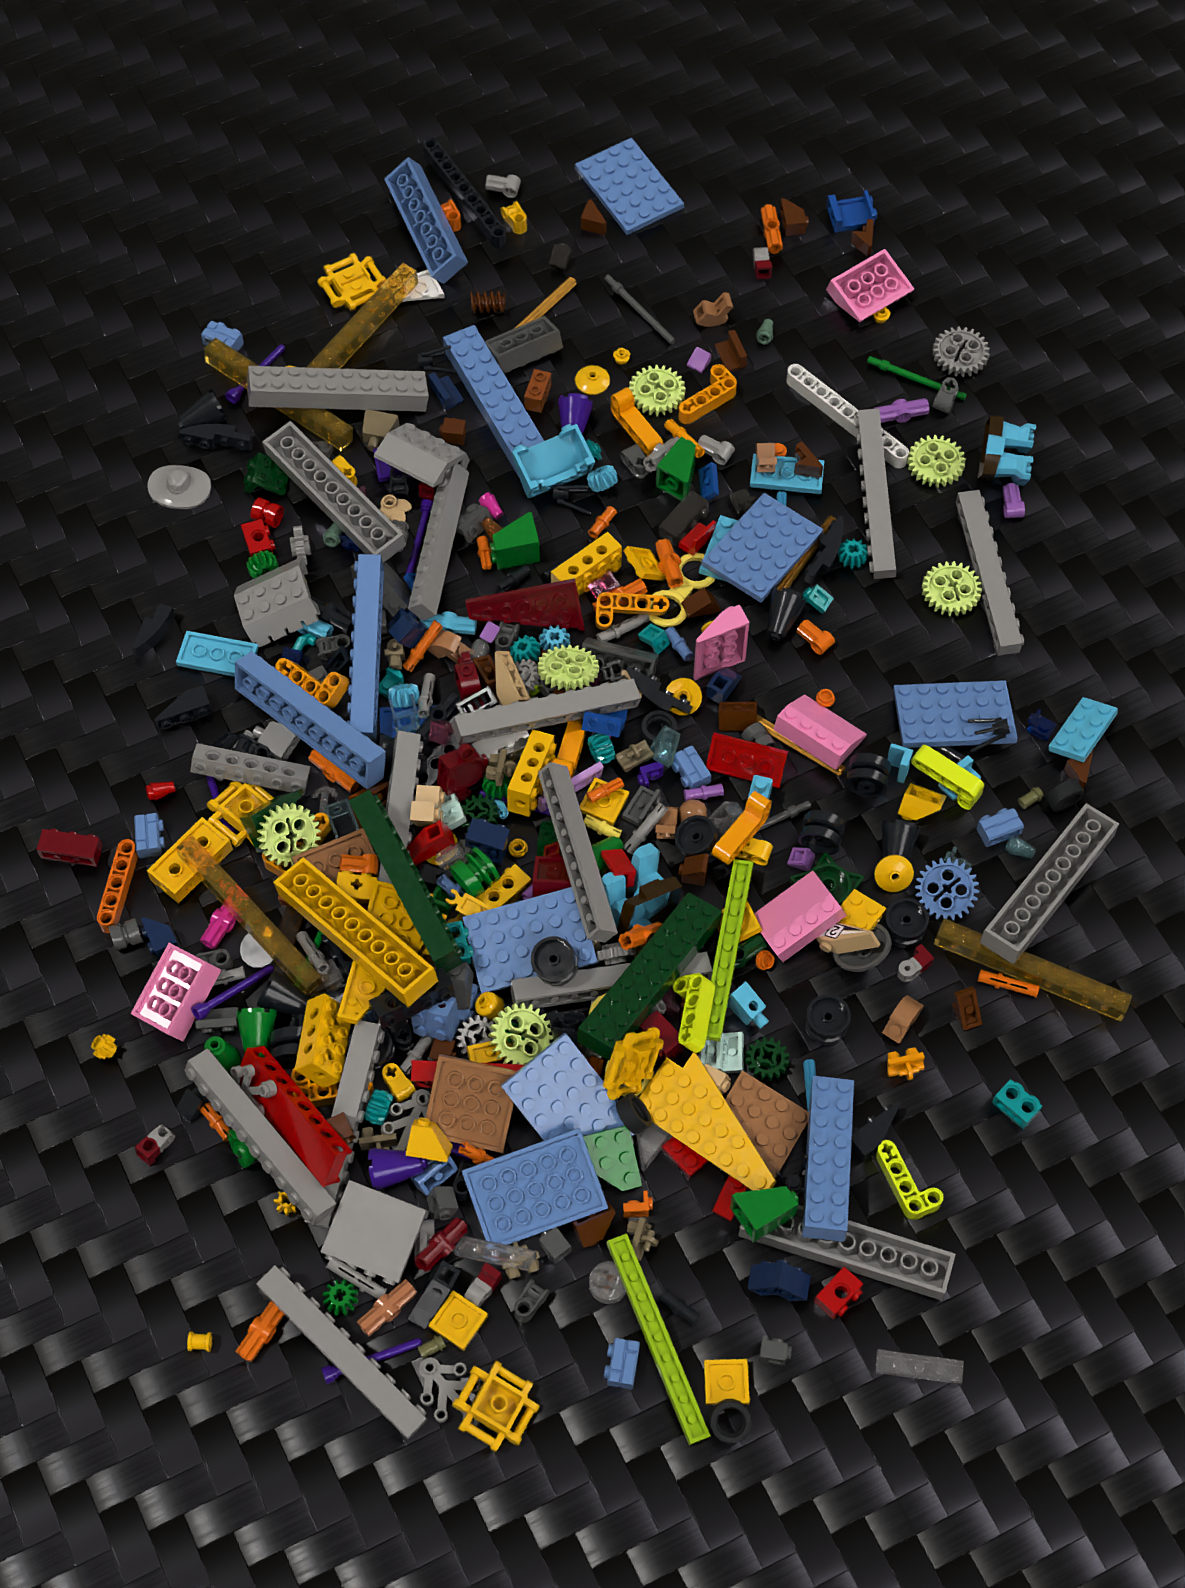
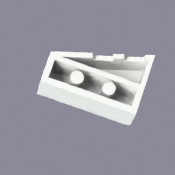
(513, 743)

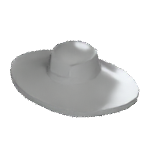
(179, 486)

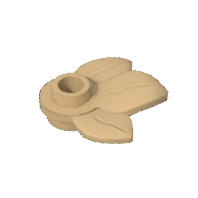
(396, 510)

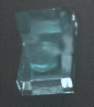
(665, 746)

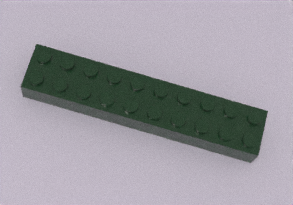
(407, 881)
(649, 975)

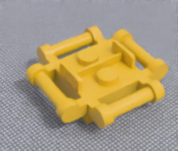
(351, 284)
(241, 802)
(631, 1062)
(496, 1405)

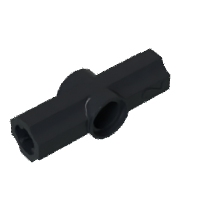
(333, 616)
(445, 710)

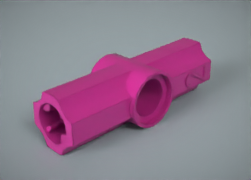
(220, 923)

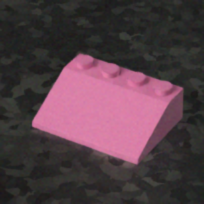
(869, 286)
(722, 643)
(818, 731)
(798, 916)
(172, 990)

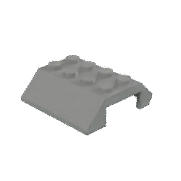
(419, 454)
(276, 603)

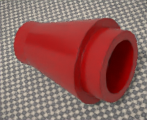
(159, 789)

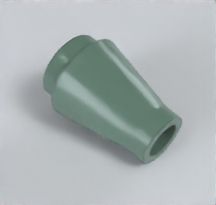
(765, 333)
(331, 536)

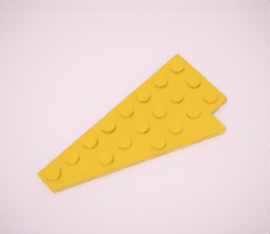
(696, 1113)

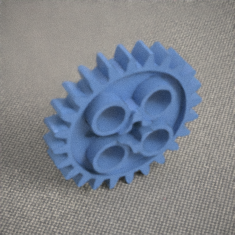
(959, 902)

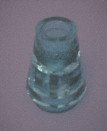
(1019, 847)

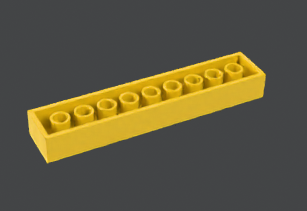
(356, 932)

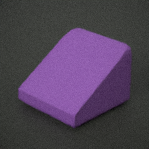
(699, 360)
(489, 632)
(801, 858)

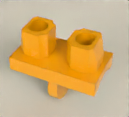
(905, 1065)

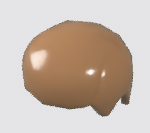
(691, 808)

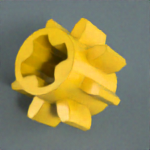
(104, 1046)
(287, 1208)

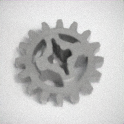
(300, 544)
(529, 674)
(614, 954)
(479, 1029)

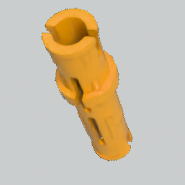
(678, 431)

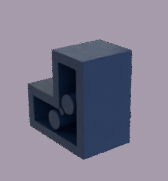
(407, 628)
(488, 838)
(779, 1280)

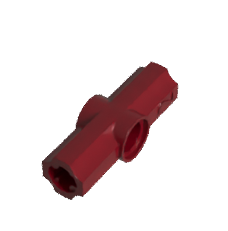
(441, 1244)

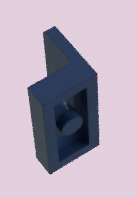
(445, 391)

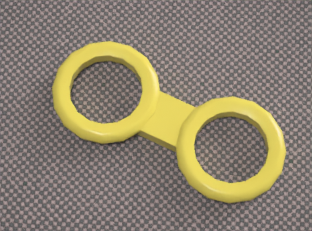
(680, 593)

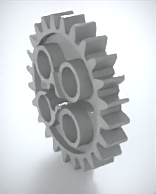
(971, 358)

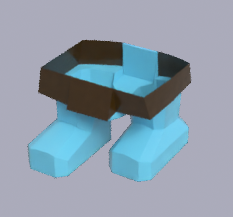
(995, 461)
(651, 896)

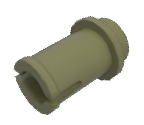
(1031, 797)
(431, 1347)

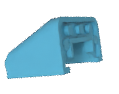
(553, 461)

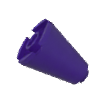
(574, 410)
(393, 1166)

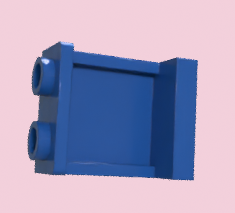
(850, 213)
(607, 724)

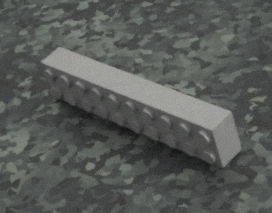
(337, 388)
(333, 492)
(1049, 883)
(869, 1254)

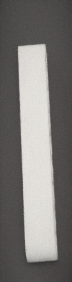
(841, 411)

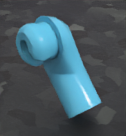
(503, 809)

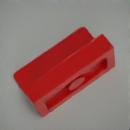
(697, 538)
(620, 865)

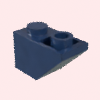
(722, 684)
(158, 934)

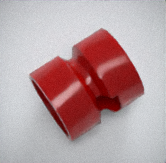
(269, 513)

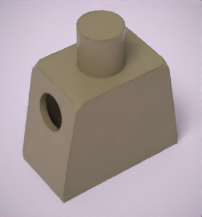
(376, 427)

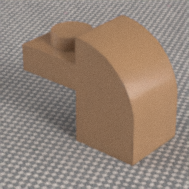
(715, 313)
(765, 457)
(447, 645)
(668, 824)
(902, 1018)

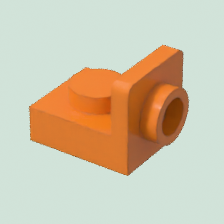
(636, 1209)

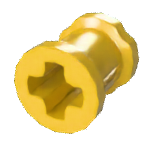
(199, 1341)

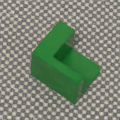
(439, 898)

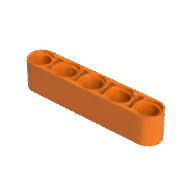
(117, 877)

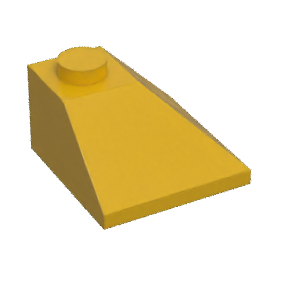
(920, 802)
(428, 1141)

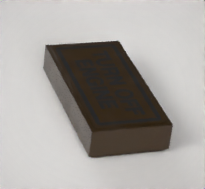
(291, 924)

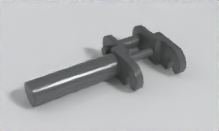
(613, 679)

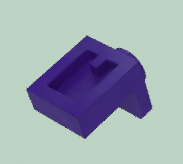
(649, 772)

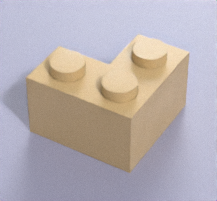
(427, 805)

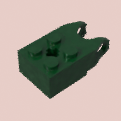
(252, 819)

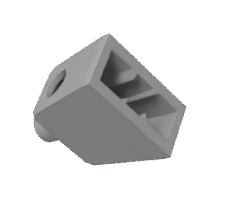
(277, 739)

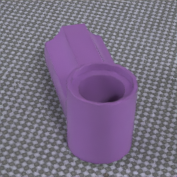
(1013, 505)

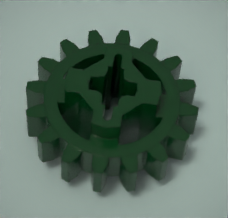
(477, 809)
(763, 1066)

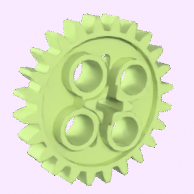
(657, 390)
(934, 456)
(965, 583)
(568, 667)
(272, 838)
(525, 1019)

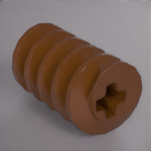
(488, 302)

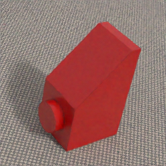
(723, 1202)

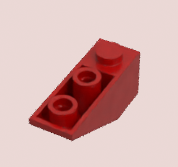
(430, 842)

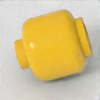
(488, 1005)

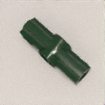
(748, 950)

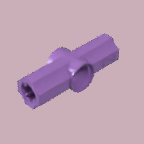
(903, 410)

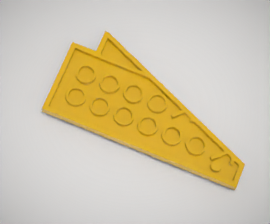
(361, 986)

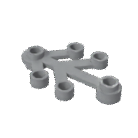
(266, 1089)
(407, 1121)
(446, 1387)

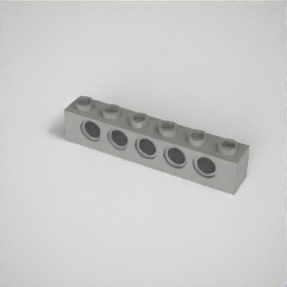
(249, 768)

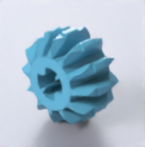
(602, 478)
(554, 637)
(401, 695)

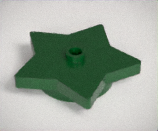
(834, 878)

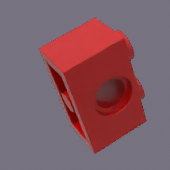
(257, 531)
(843, 1281)

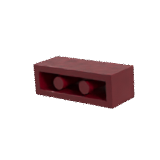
(69, 847)

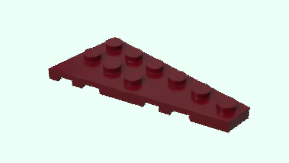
(536, 606)

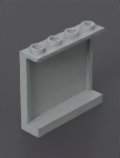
(374, 1232)

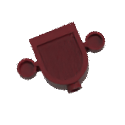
(467, 678)
(461, 770)

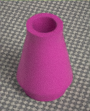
(492, 505)

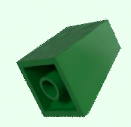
(677, 469)
(516, 544)
(764, 1209)

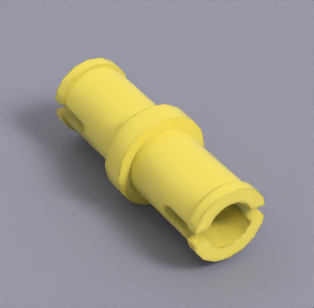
(601, 827)

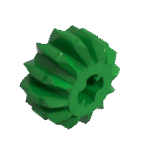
(261, 563)
(490, 788)
(349, 1297)

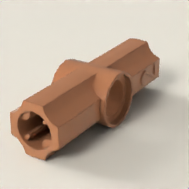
(387, 1307)

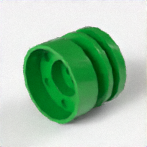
(477, 870)

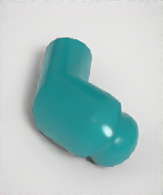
(304, 640)

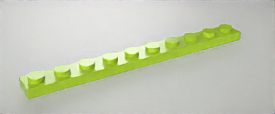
(728, 945)
(658, 1339)

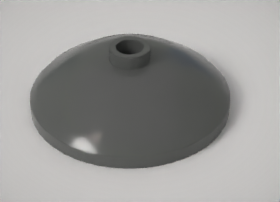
(868, 958)

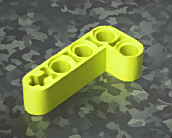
(950, 775)
(698, 997)
(905, 1179)

